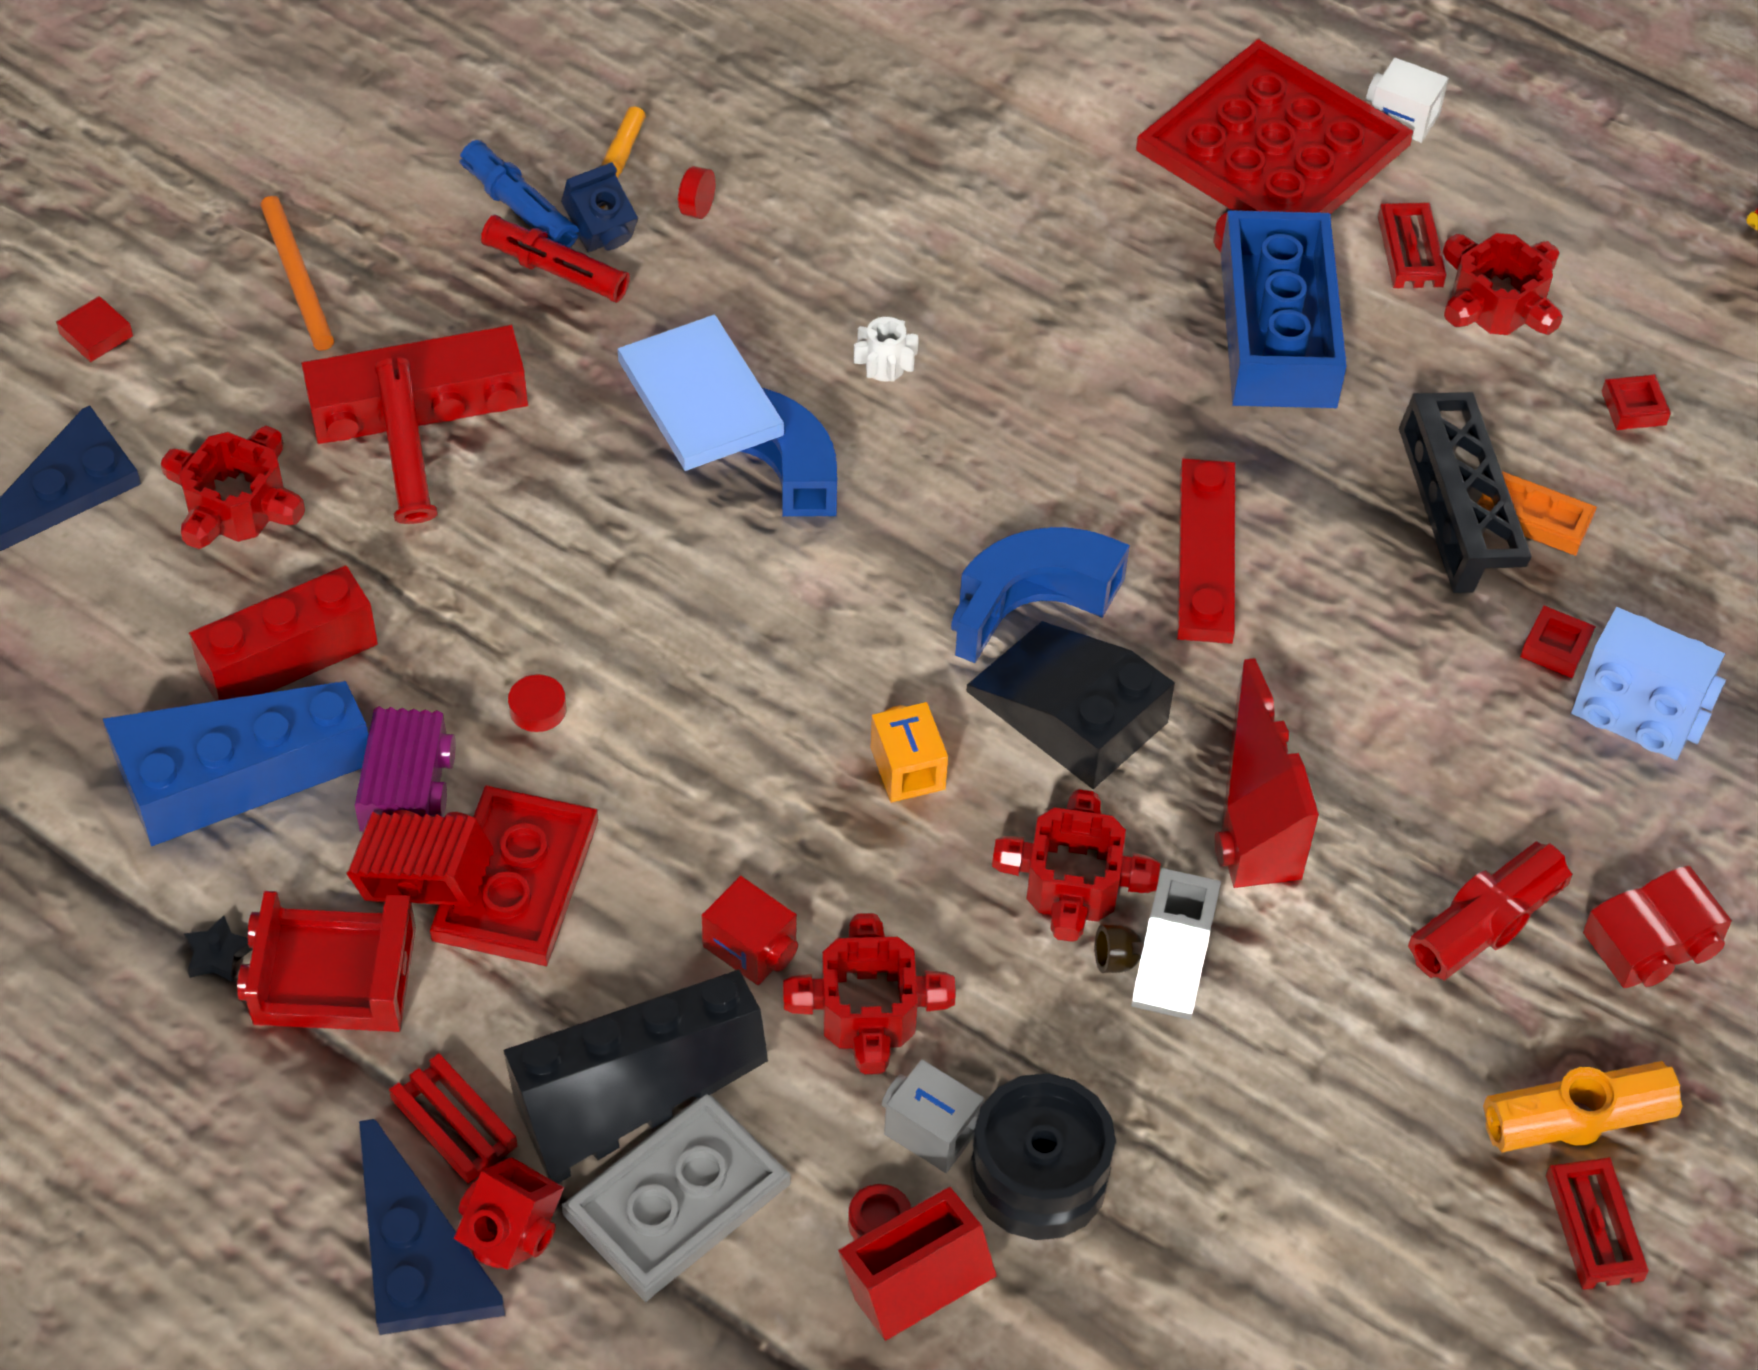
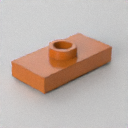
(1547, 514)

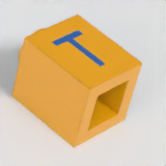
(908, 751)

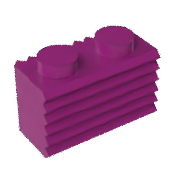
(404, 764)

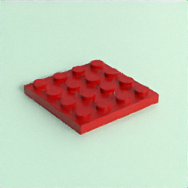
(1274, 137)

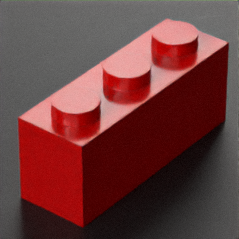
(285, 637)

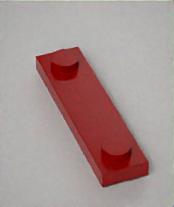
(1206, 551)

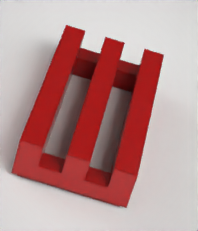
(1415, 272)
(424, 1083)
(1586, 1268)

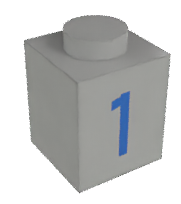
(931, 1114)

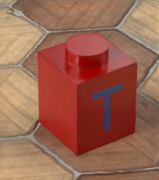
(750, 931)

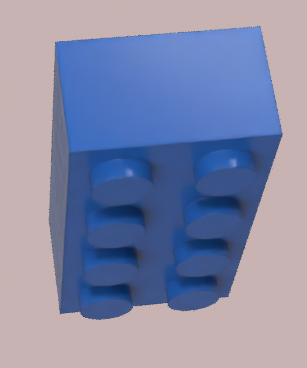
(1282, 310)

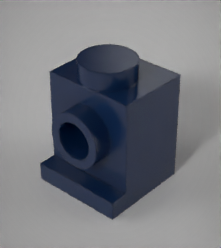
(599, 227)

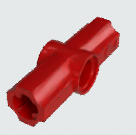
(1490, 910)

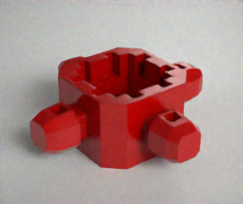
(1501, 310)
(239, 516)
(1071, 900)
(872, 1031)

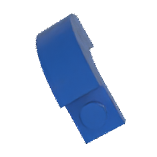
(801, 460)
(1034, 567)

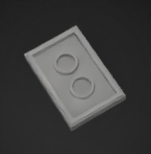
(676, 1195)

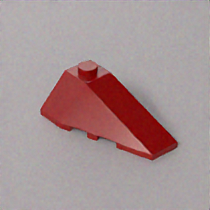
(1267, 796)

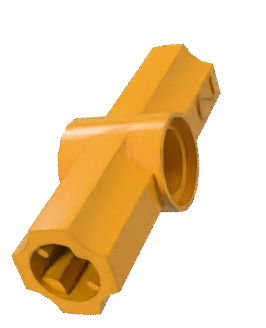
(1549, 1115)

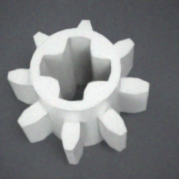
(885, 349)

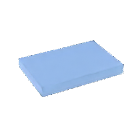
(700, 392)

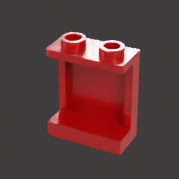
(328, 966)

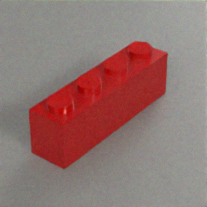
(448, 376)

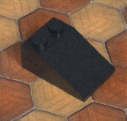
(1076, 698)

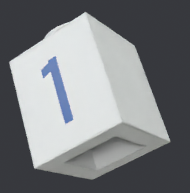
(1409, 95)

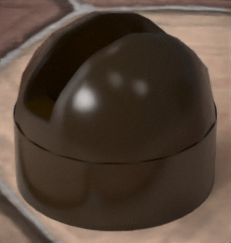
(1114, 948)

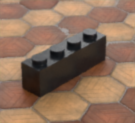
(632, 1068)

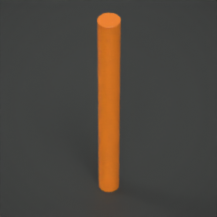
(297, 273)

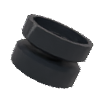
(1042, 1156)

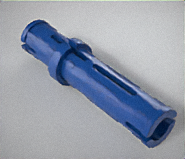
(505, 183)

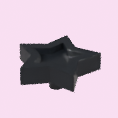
(216, 950)

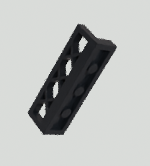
(1446, 496)

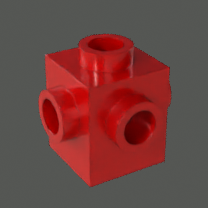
(508, 1214)

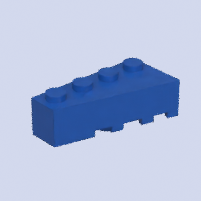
(234, 754)

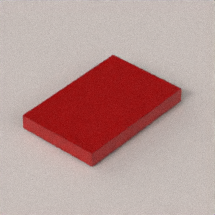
(529, 878)

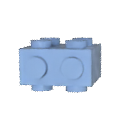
(1650, 684)

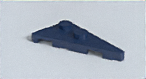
(66, 479)
(416, 1263)

